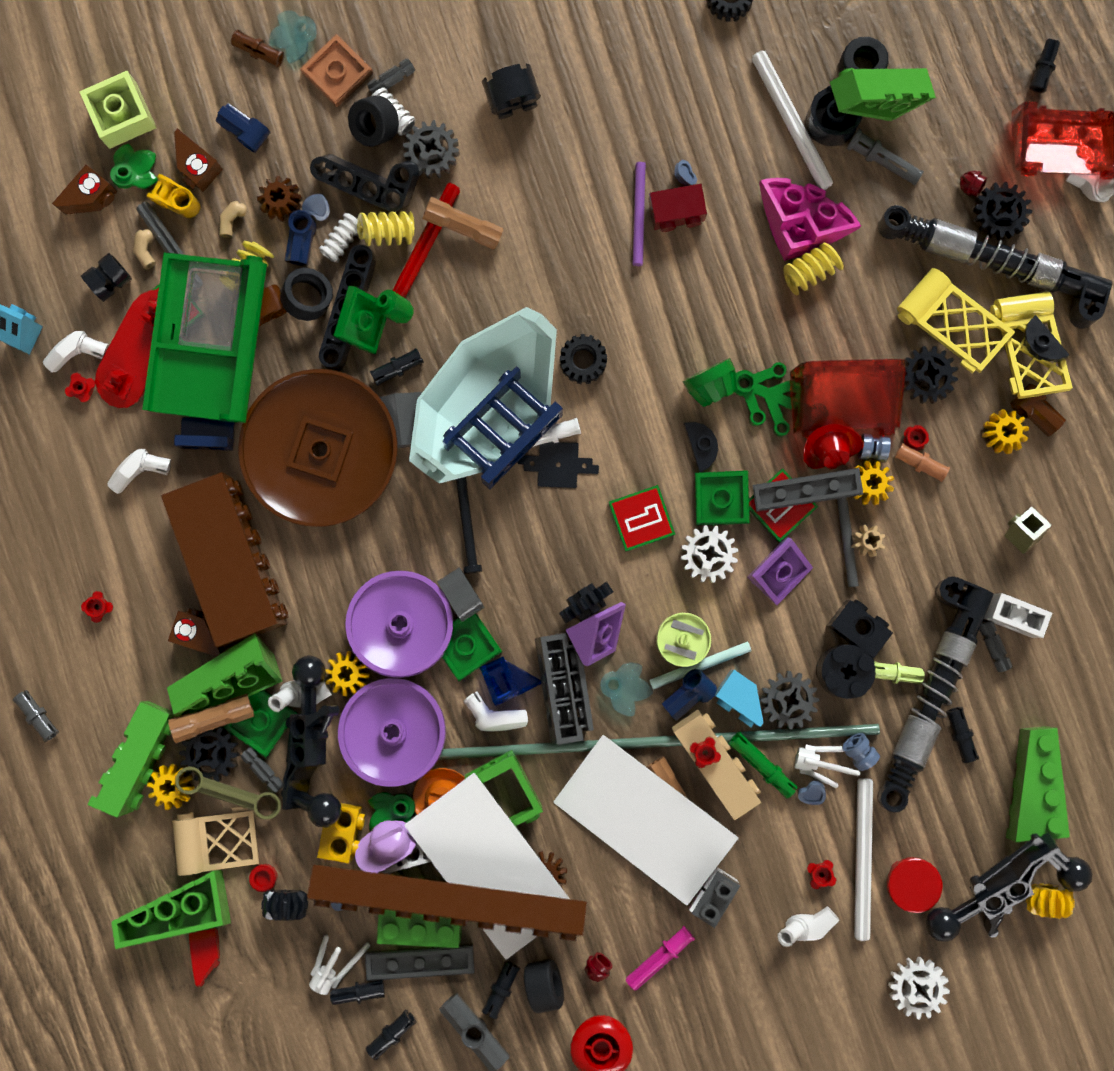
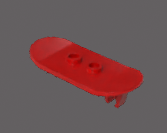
(124, 366)

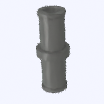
(35, 715)

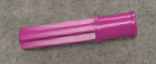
(660, 958)

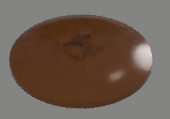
(281, 438)

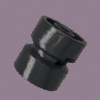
(106, 277)

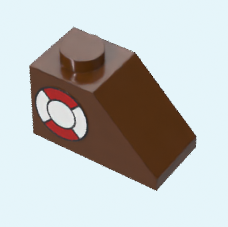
(194, 163)
(85, 193)
(193, 632)

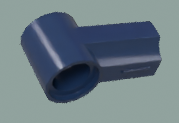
(248, 131)
(299, 241)
(695, 689)

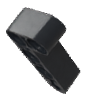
(361, 180)

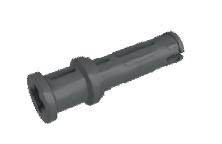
(912, 175)

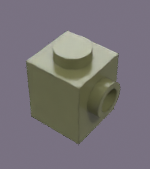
(1027, 529)

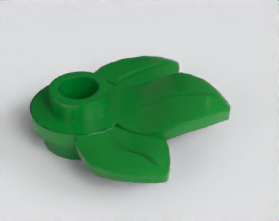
(137, 166)
(386, 808)

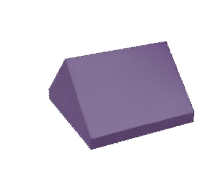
(780, 571)
(597, 635)

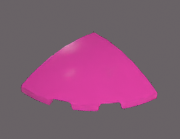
(803, 216)

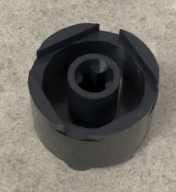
(511, 90)
(826, 128)
(860, 666)

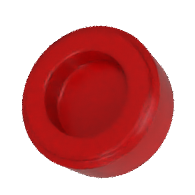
(263, 877)

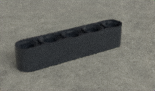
(352, 271)

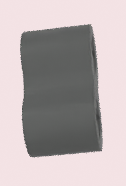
(460, 594)

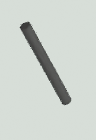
(847, 541)

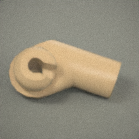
(227, 217)
(140, 248)

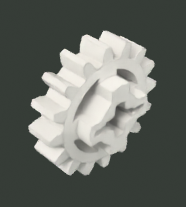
(712, 542)
(909, 995)

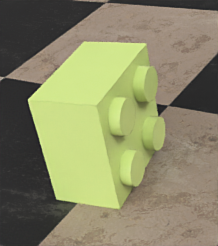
(117, 109)

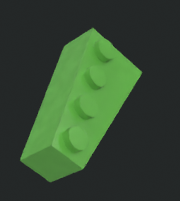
(882, 92)
(236, 672)
(134, 761)
(1038, 787)
(186, 910)

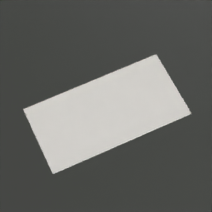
(645, 820)
(481, 847)

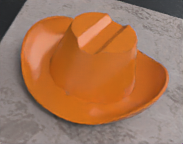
(434, 786)

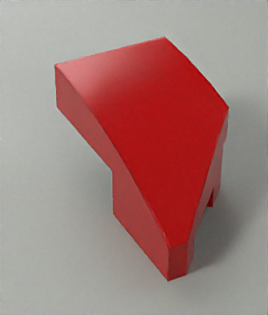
(204, 953)

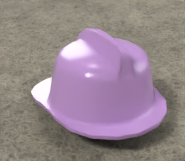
(384, 846)

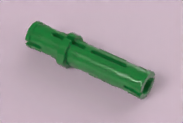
(770, 772)

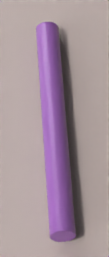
(639, 206)

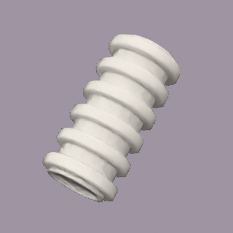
(406, 121)
(340, 238)

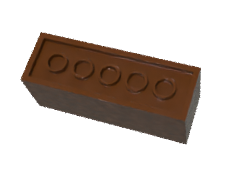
(225, 559)

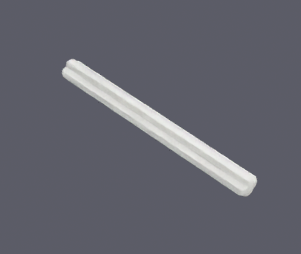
(792, 120)
(863, 859)

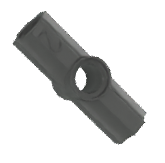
(484, 1046)

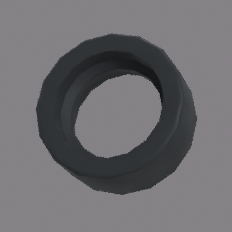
(313, 278)

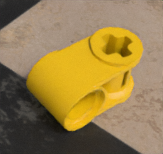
(171, 195)

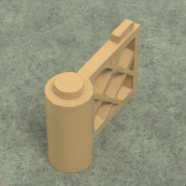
(192, 841)

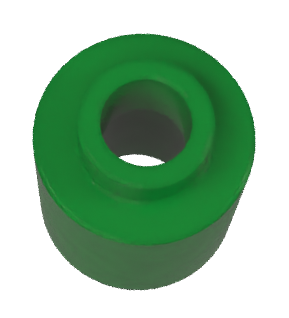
(394, 307)

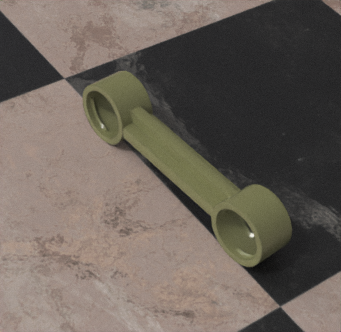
(228, 793)

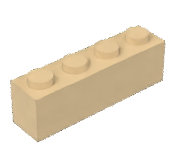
(724, 776)

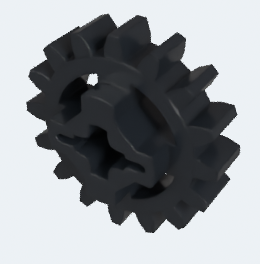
(1010, 219)
(927, 364)
(586, 602)
(217, 761)

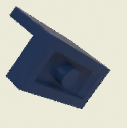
(205, 434)

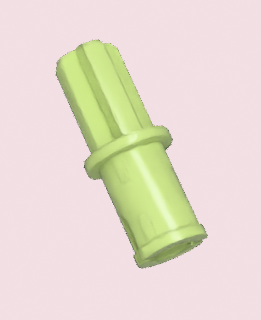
(899, 673)

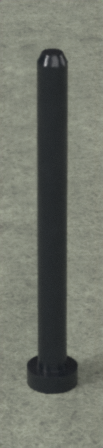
(467, 528)

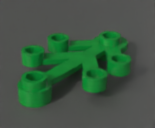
(773, 396)

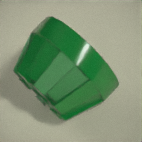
(712, 383)

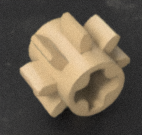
(876, 541)

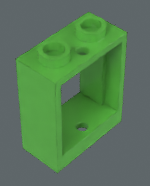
(502, 764)

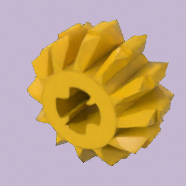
(996, 435)
(881, 487)
(338, 670)
(163, 795)
(1050, 901)

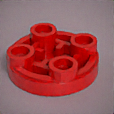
(914, 884)

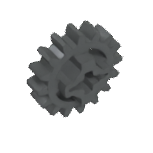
(427, 138)
(794, 688)

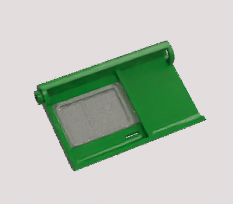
(205, 337)

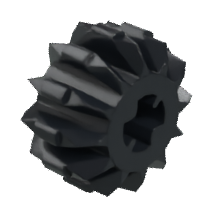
(284, 905)

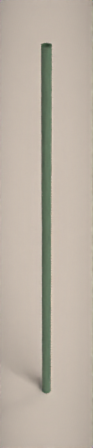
(660, 741)

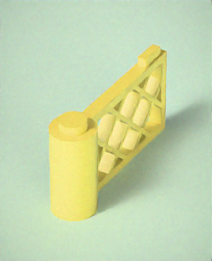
(925, 301)
(1017, 313)

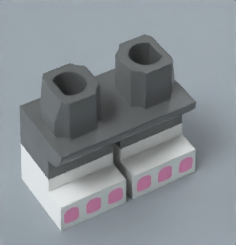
(713, 902)

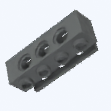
(558, 692)

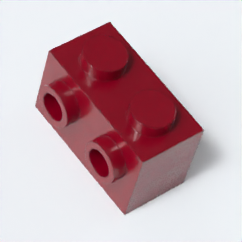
(677, 207)

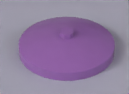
(399, 624)
(391, 732)

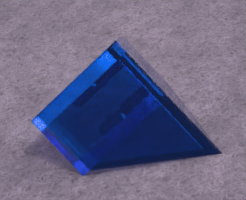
(507, 680)

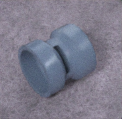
(875, 448)
(861, 752)

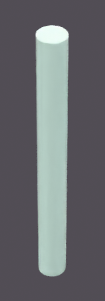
(702, 665)

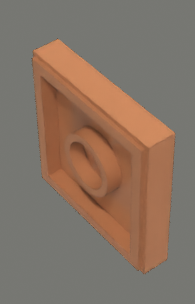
(336, 70)

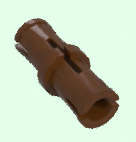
(257, 48)

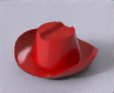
(831, 446)
(601, 1045)

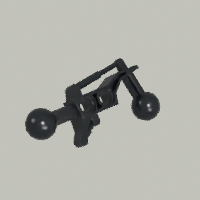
(308, 747)
(1008, 885)

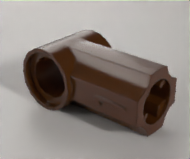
(1039, 412)

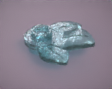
(289, 34)
(630, 688)

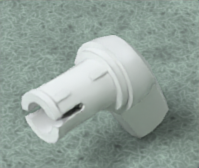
(1092, 186)
(71, 346)
(134, 465)
(291, 695)
(494, 720)
(807, 927)

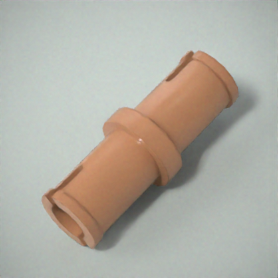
(922, 462)

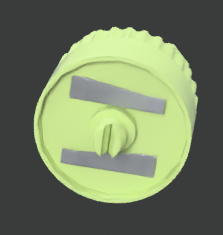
(683, 639)

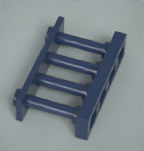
(510, 452)

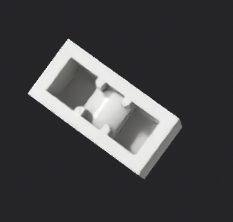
(1018, 615)

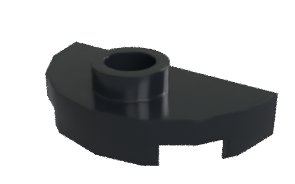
(1042, 343)
(702, 443)

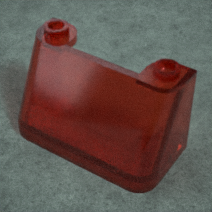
(1063, 141)
(849, 394)

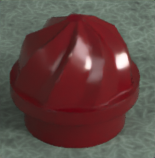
(972, 183)
(598, 967)

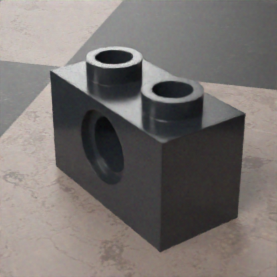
(844, 625)

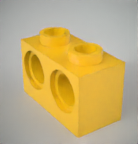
(345, 833)

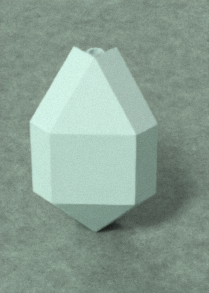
(468, 377)

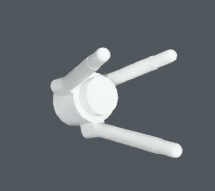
(807, 760)
(324, 977)

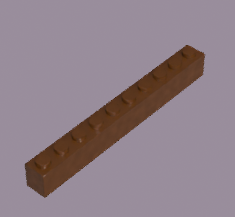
(447, 901)

